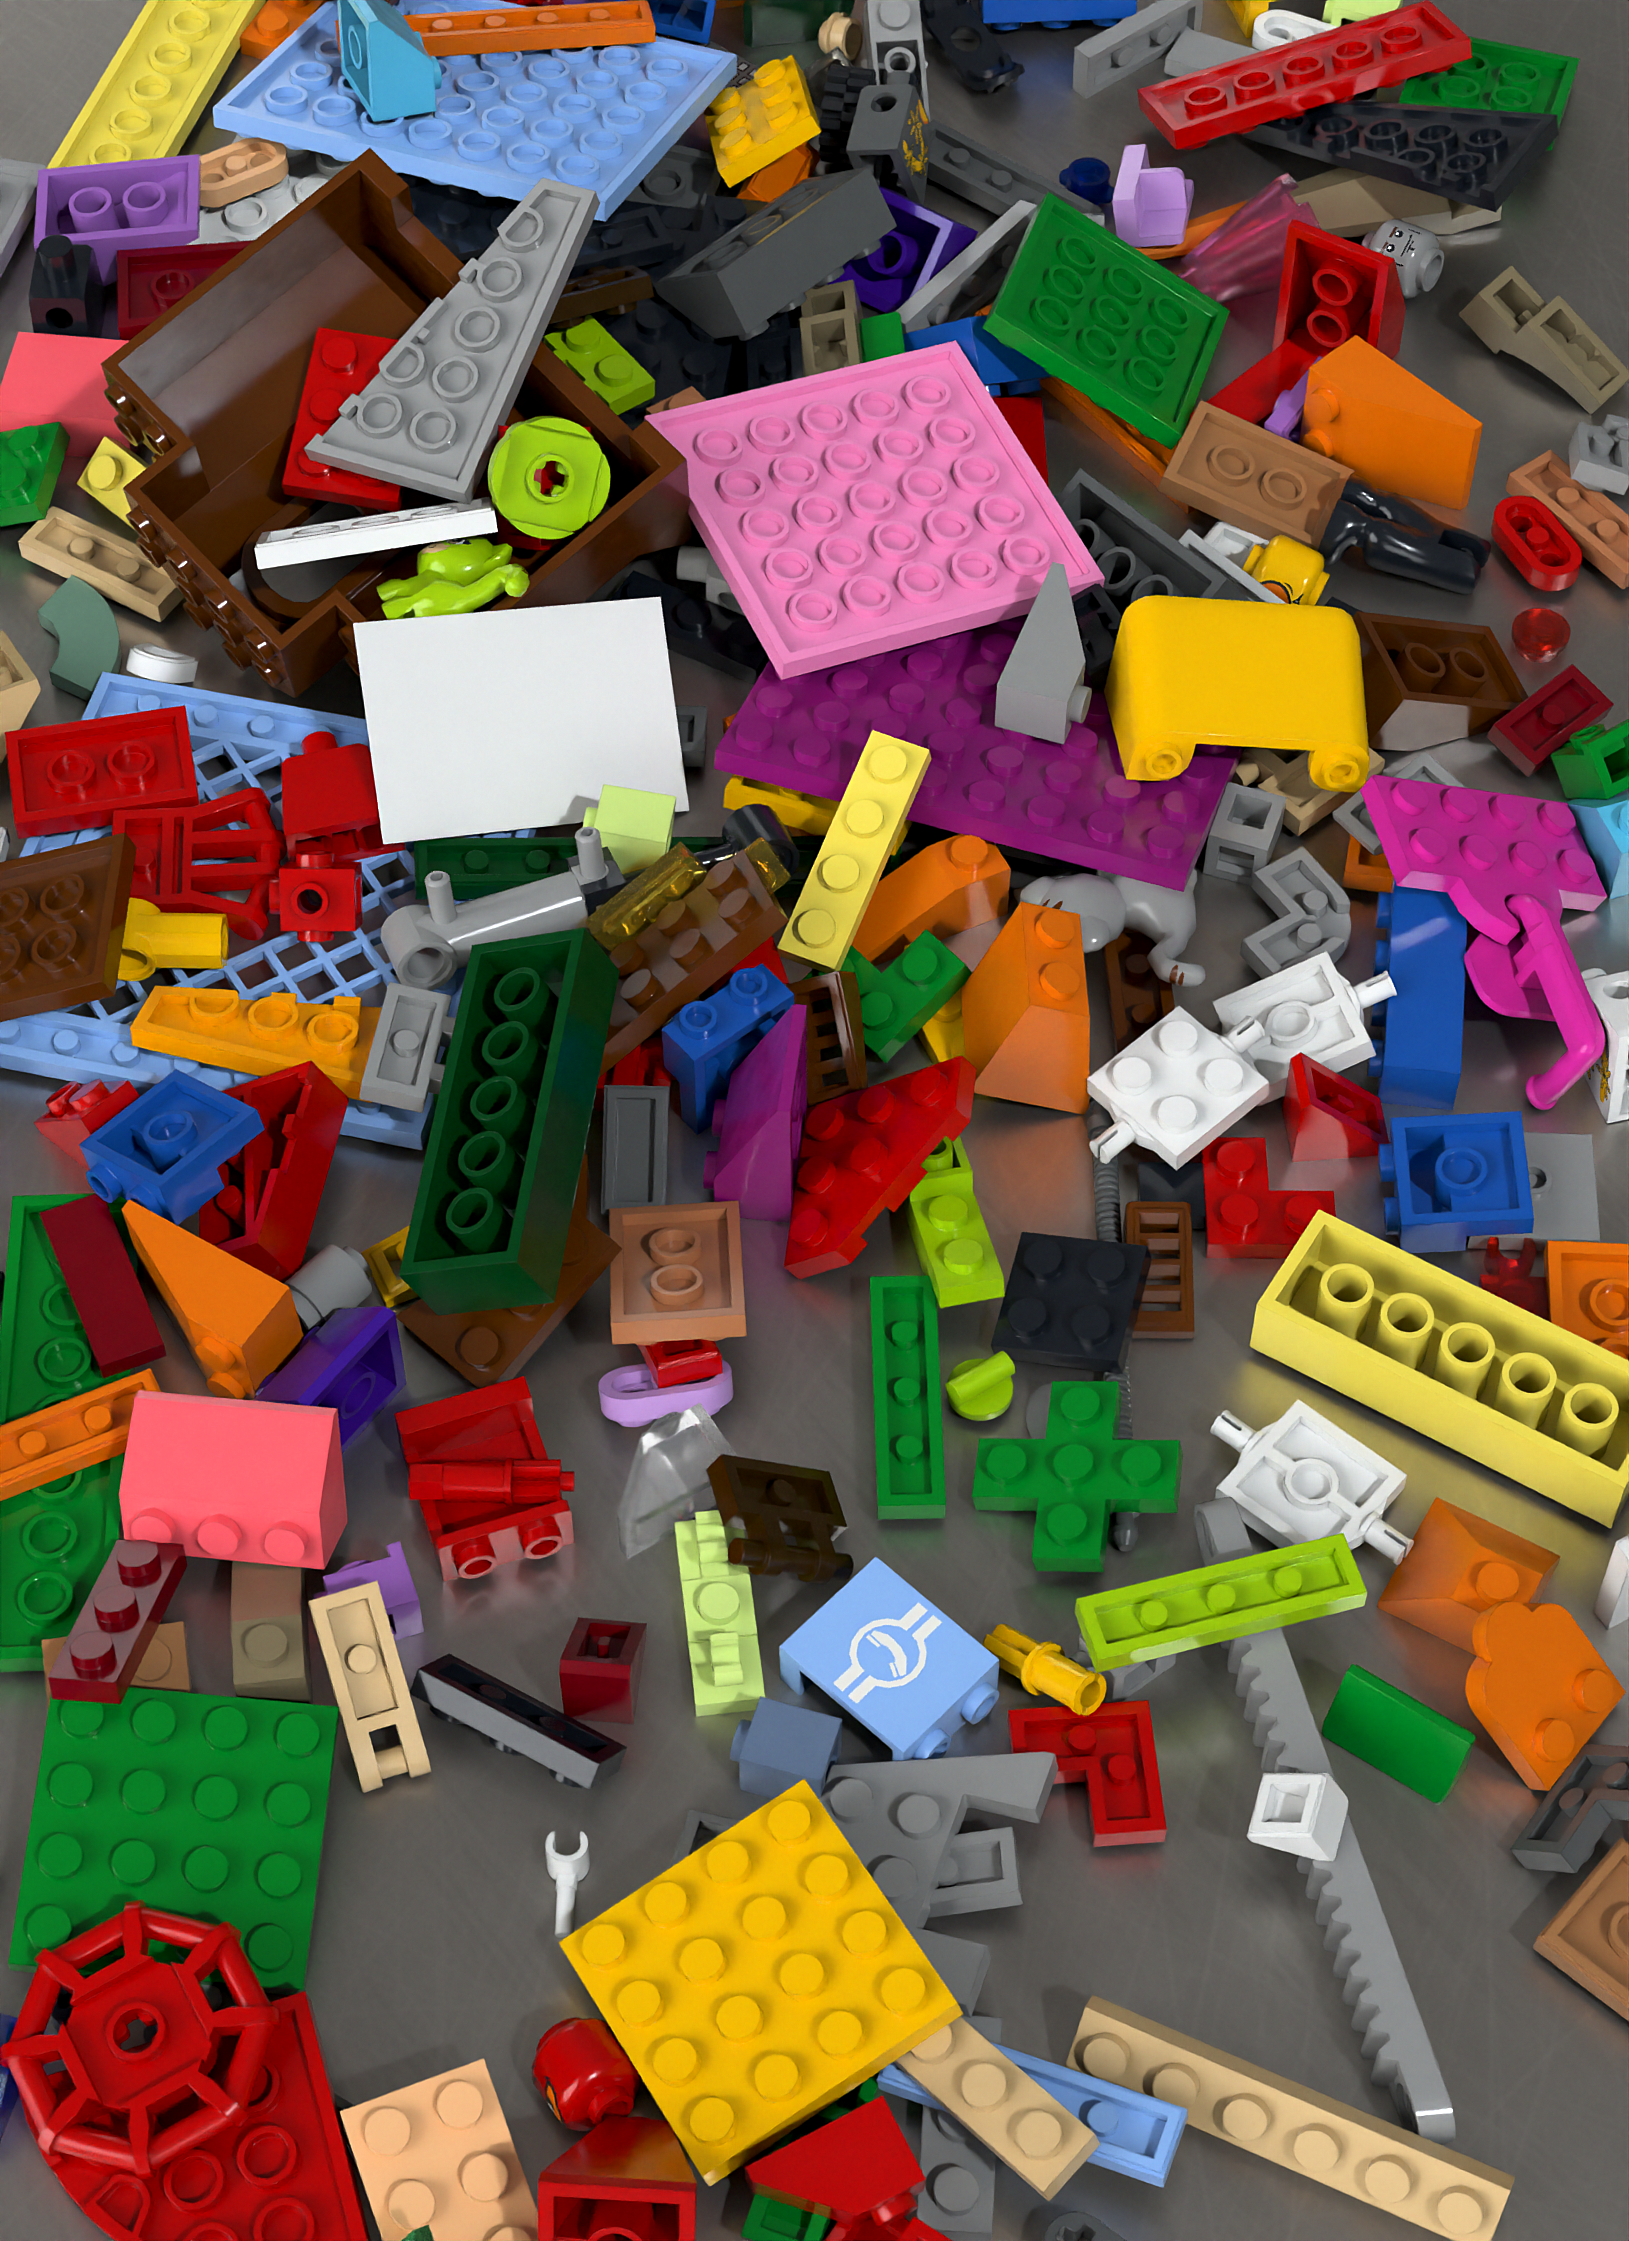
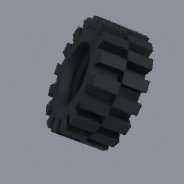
(839, 109)

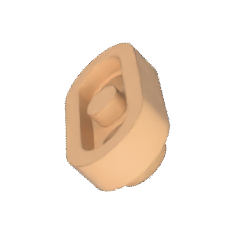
(241, 170)

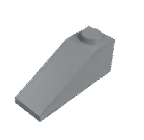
(1044, 675)

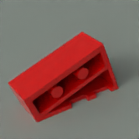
(279, 1174)

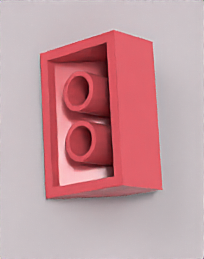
(234, 1478)

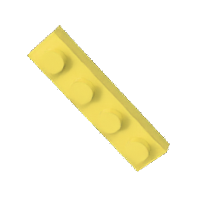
(854, 853)

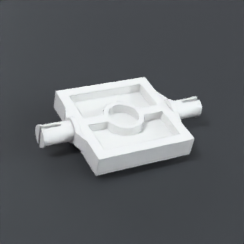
(1305, 1012)
(1177, 1088)
(1311, 1482)

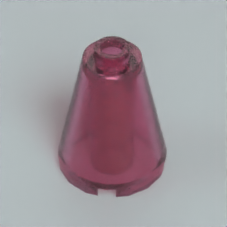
(1249, 247)

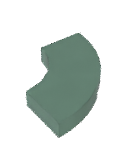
(85, 637)

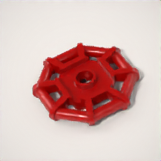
(165, 2072)

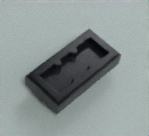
(1098, 629)

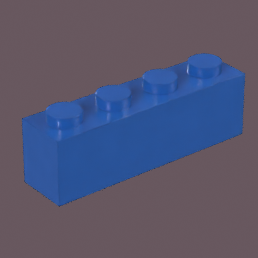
(1423, 1023)

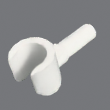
(566, 1873)

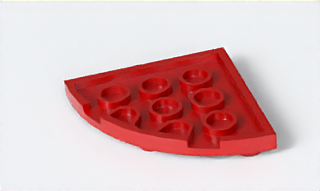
(268, 2181)

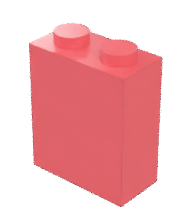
(62, 382)

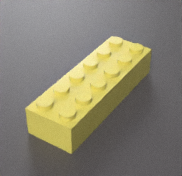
(1452, 1364)

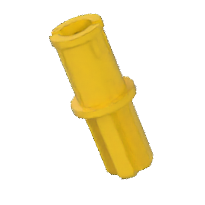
(1046, 1669)

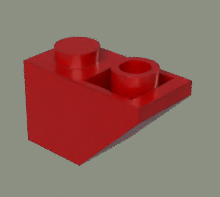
(81, 1110)

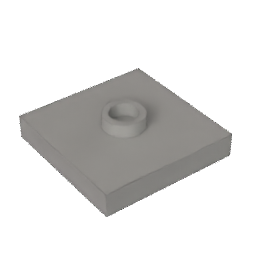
(1561, 1192)

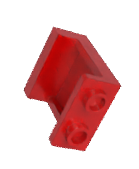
(482, 1426)

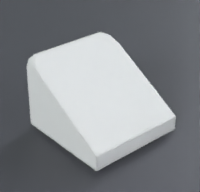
(1299, 1814)

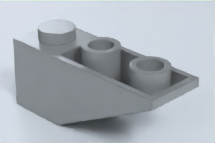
(895, 41)

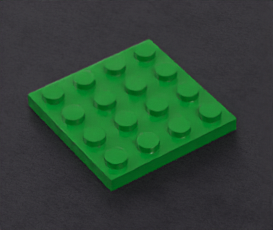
(1107, 320)
(182, 1806)

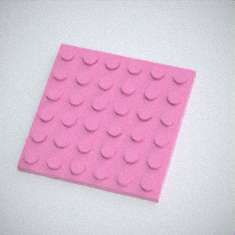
(871, 508)

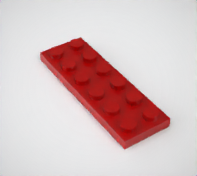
(1304, 75)

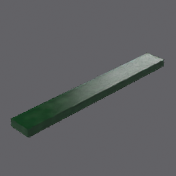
(497, 864)

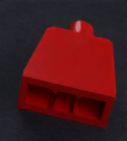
(332, 801)

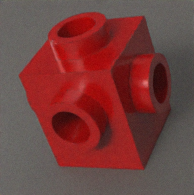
(335, 882)

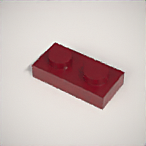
(1548, 719)

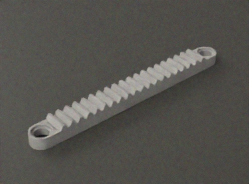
(1342, 1886)

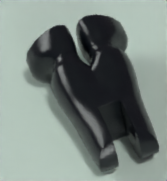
(1402, 539)

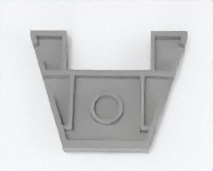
(903, 1827)

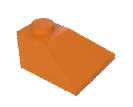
(1460, 1571)

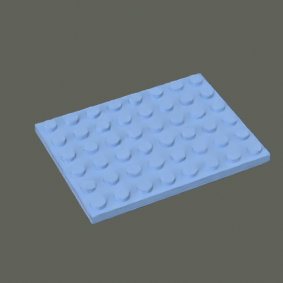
(499, 117)

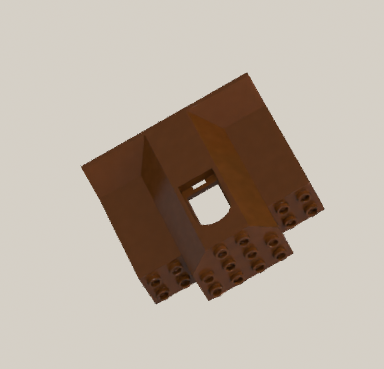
(219, 403)

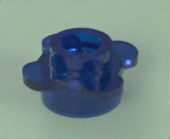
(1089, 180)

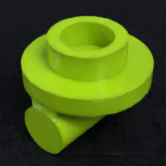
(981, 1387)

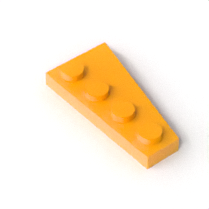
(260, 1033)

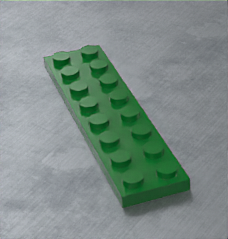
(65, 1529)

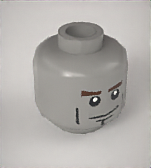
(1414, 251)

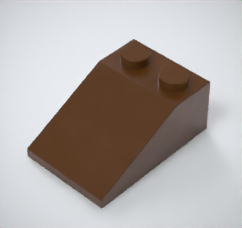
(1431, 680)

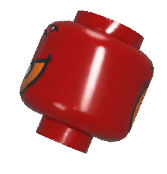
(584, 2073)

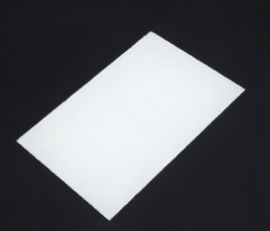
(516, 715)

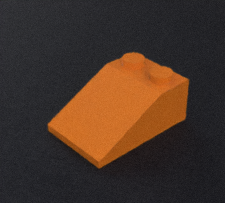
(1389, 426)
(224, 1310)

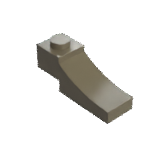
(831, 328)
(1547, 336)

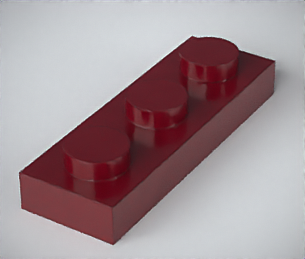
(117, 1622)

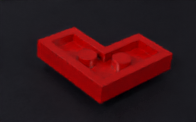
(1240, 1209)
(1109, 1753)

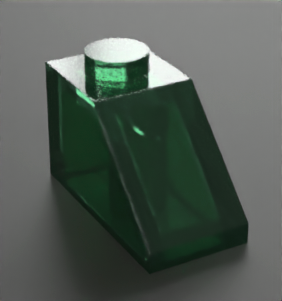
(788, 20)

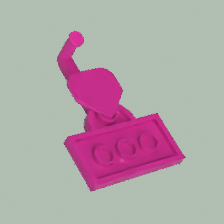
(1505, 869)

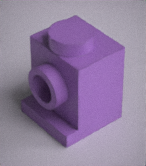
(394, 1584)

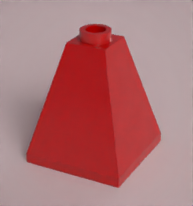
(619, 2186)

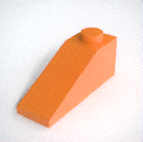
(938, 890)

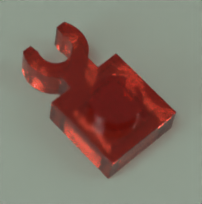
(1511, 1278)

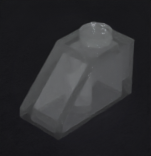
(669, 1478)

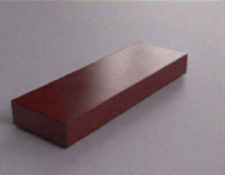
(103, 1285)

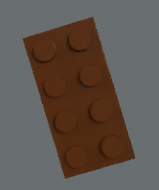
(689, 951)

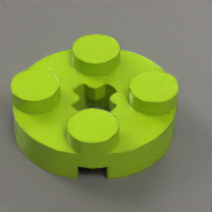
(518, 495)

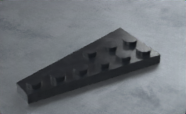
(1435, 149)

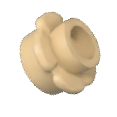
(841, 32)

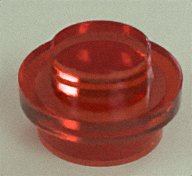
(1540, 634)

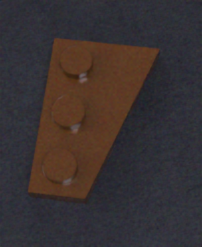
(499, 1342)

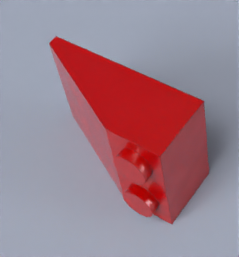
(1337, 292)

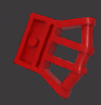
(174, 837)

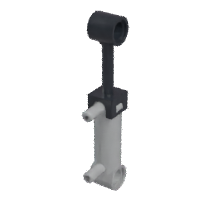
(436, 941)

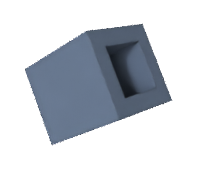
(785, 1747)

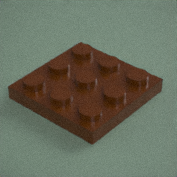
(63, 925)

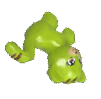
(454, 579)

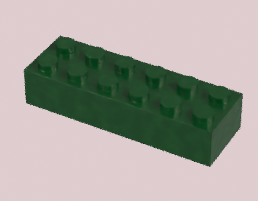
(511, 1124)

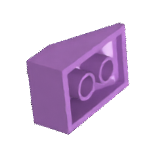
(121, 206)

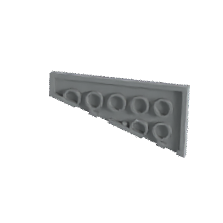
(461, 364)

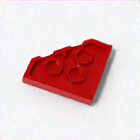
(868, 1156)

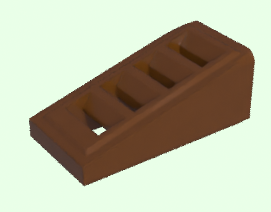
(847, 1013)
(1165, 1230)

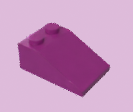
(763, 1124)

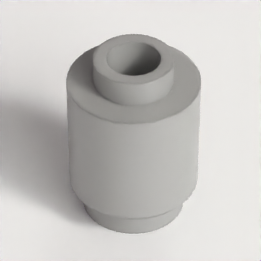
(328, 1283)

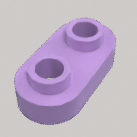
(635, 1400)

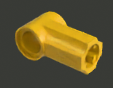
(171, 941)

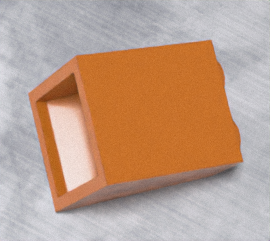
(1031, 1012)

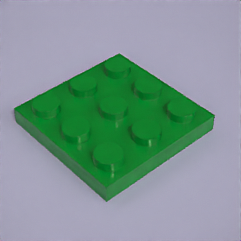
(1499, 79)

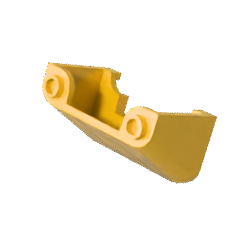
(1238, 678)

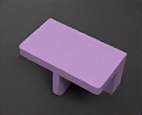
(1150, 203)

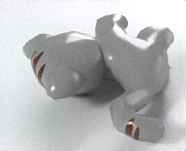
(1117, 902)

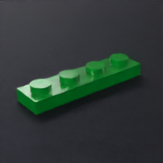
(906, 1398)

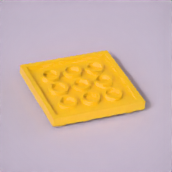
(759, 1981)

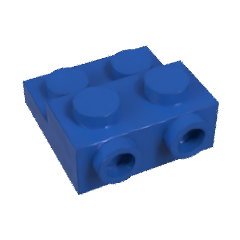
(717, 1034)
(169, 1146)
(1455, 1179)

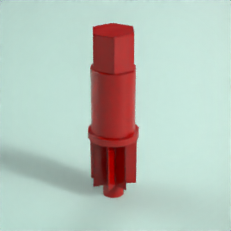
(491, 1481)

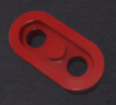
(1536, 543)

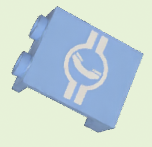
(893, 1664)

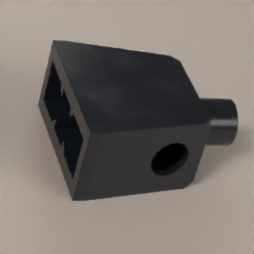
(70, 280)

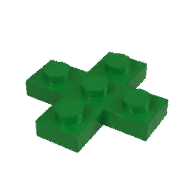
(1077, 1476)

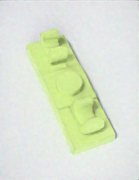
(718, 1618)

